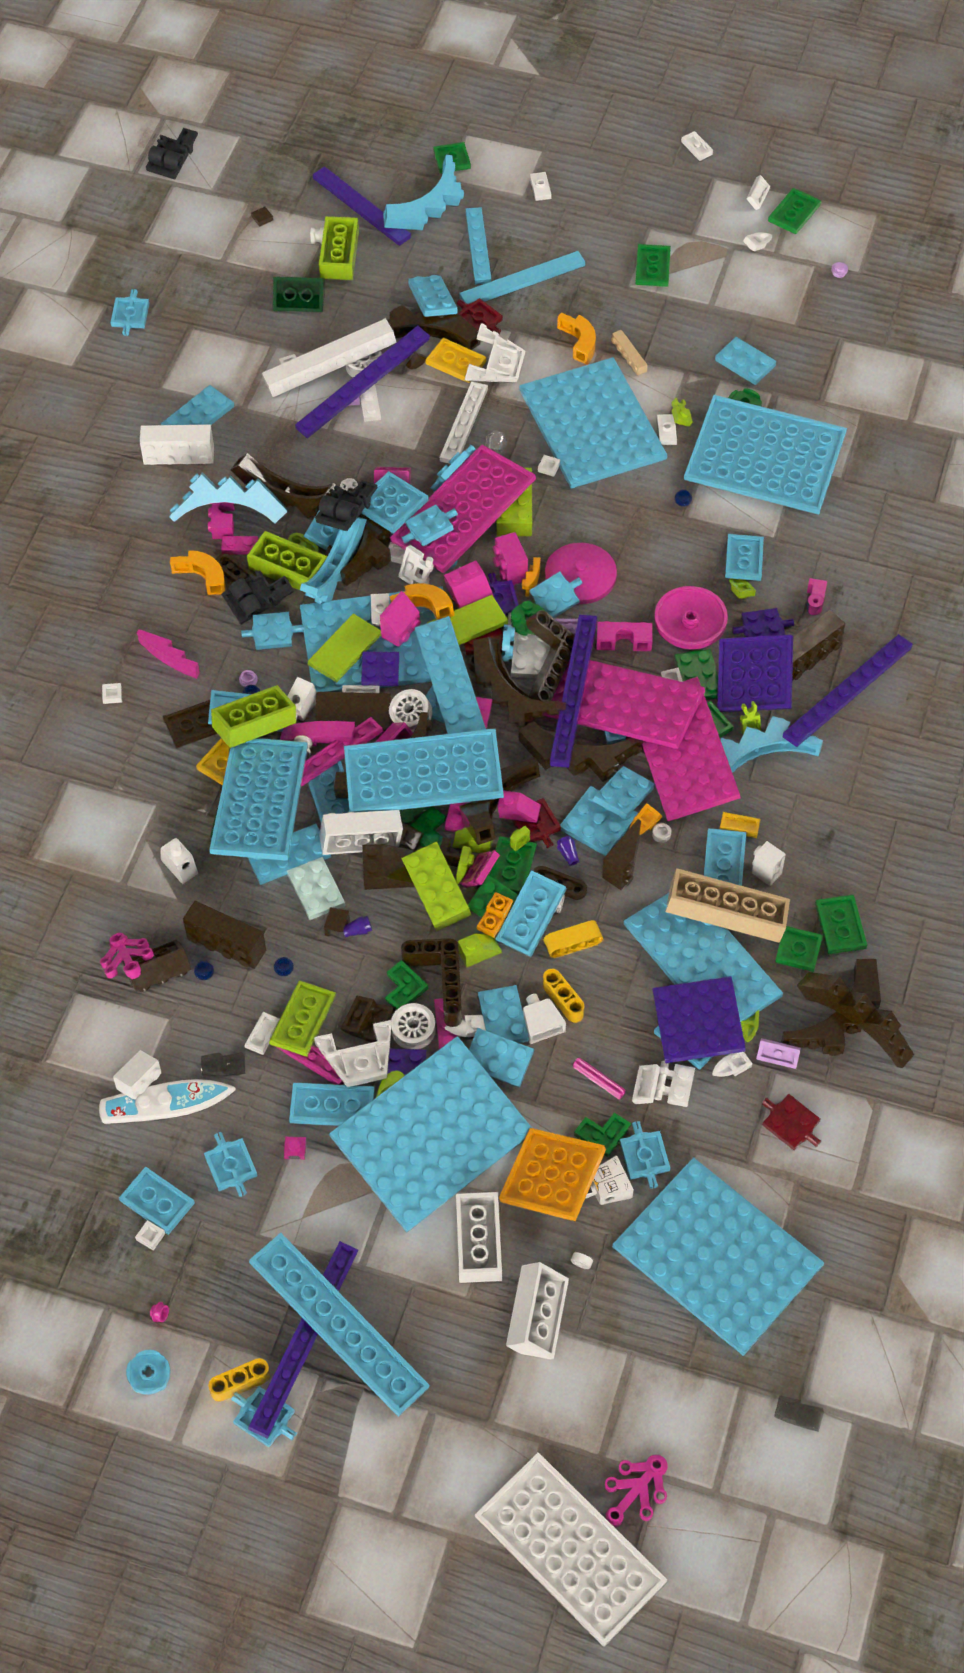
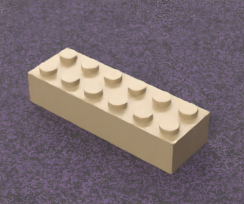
(728, 905)

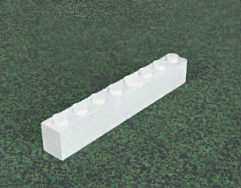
(329, 357)

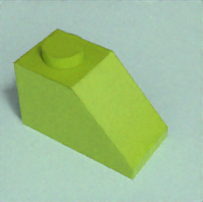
(464, 838)
(477, 948)

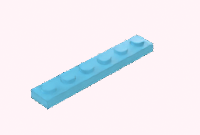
(478, 245)

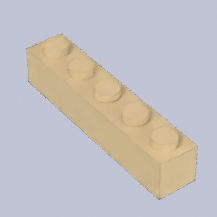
(629, 352)

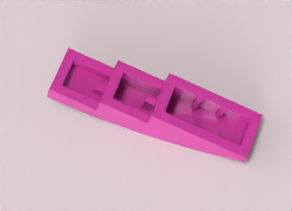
(164, 651)
(320, 731)

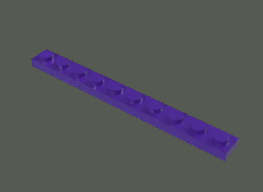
(362, 382)
(847, 690)
(573, 691)
(298, 1350)

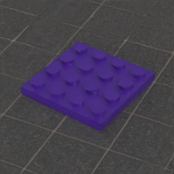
(755, 671)
(698, 1019)

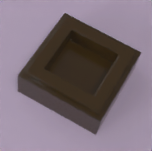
(262, 216)
(411, 837)

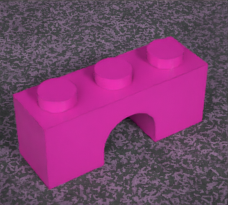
(221, 523)
(638, 633)

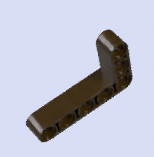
(554, 666)
(443, 953)

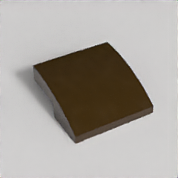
(363, 1015)

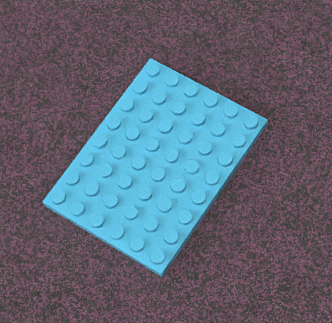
(592, 422)
(765, 454)
(324, 619)
(431, 1133)
(718, 1256)

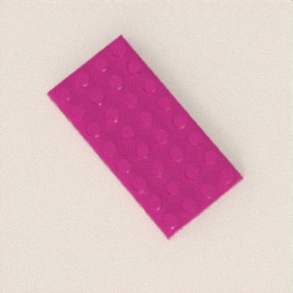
(480, 495)
(635, 704)
(696, 772)

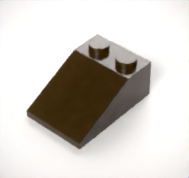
(620, 861)
(384, 867)

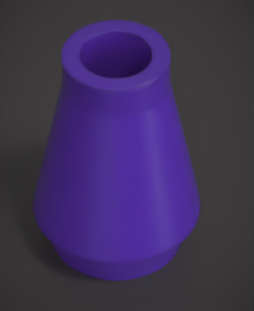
(568, 850)
(358, 927)

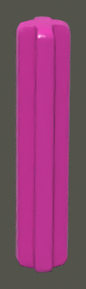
(599, 1078)

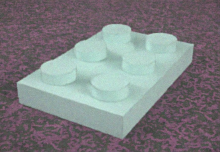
(315, 888)

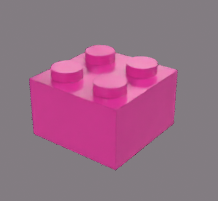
(510, 558)

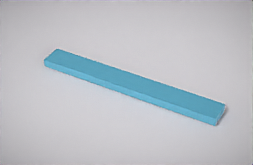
(524, 278)

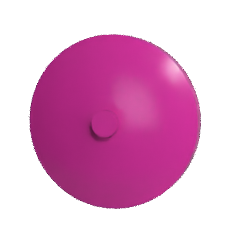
(590, 564)
(691, 617)

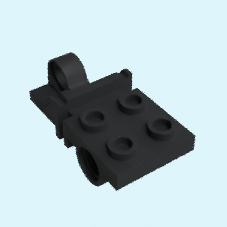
(170, 154)
(345, 506)
(254, 595)

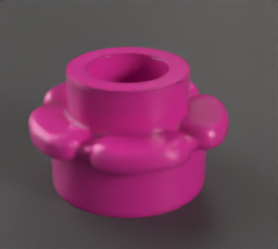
(159, 1312)

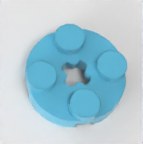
(508, 635)
(139, 1364)

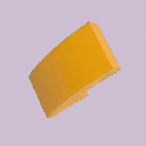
(531, 577)
(495, 914)

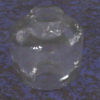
(497, 442)

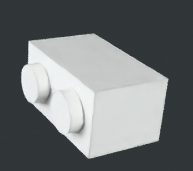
(768, 863)
(137, 1074)

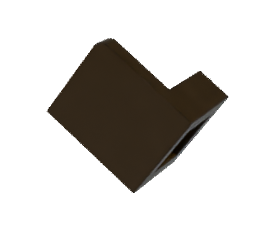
(451, 855)
(336, 920)

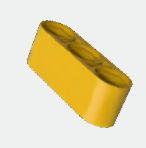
(573, 939)
(560, 987)
(245, 1370)

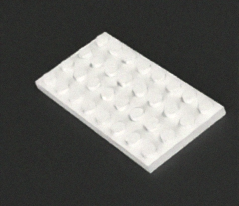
(571, 1549)

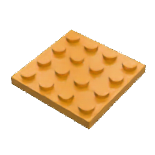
(552, 1174)

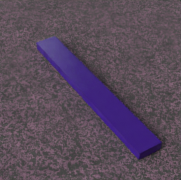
(359, 204)

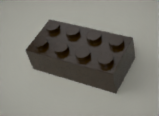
(816, 642)
(224, 934)

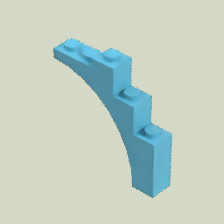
(415, 214)
(205, 492)
(324, 582)
(757, 743)

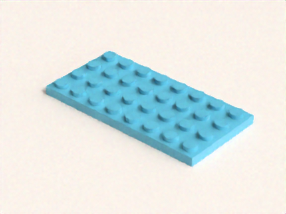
(423, 771)
(259, 799)
(700, 952)

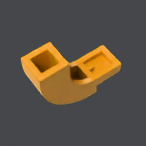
(584, 331)
(204, 565)
(429, 597)

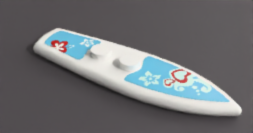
(164, 1101)

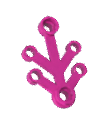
(119, 942)
(639, 1487)

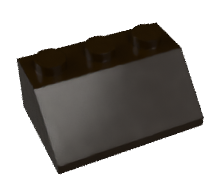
(167, 962)

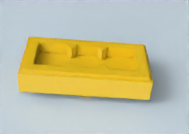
(740, 823)

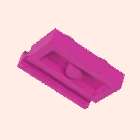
(480, 869)

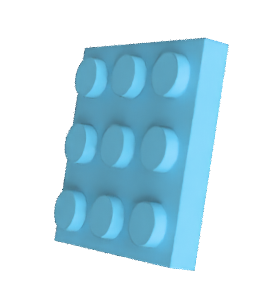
(394, 502)
(595, 824)

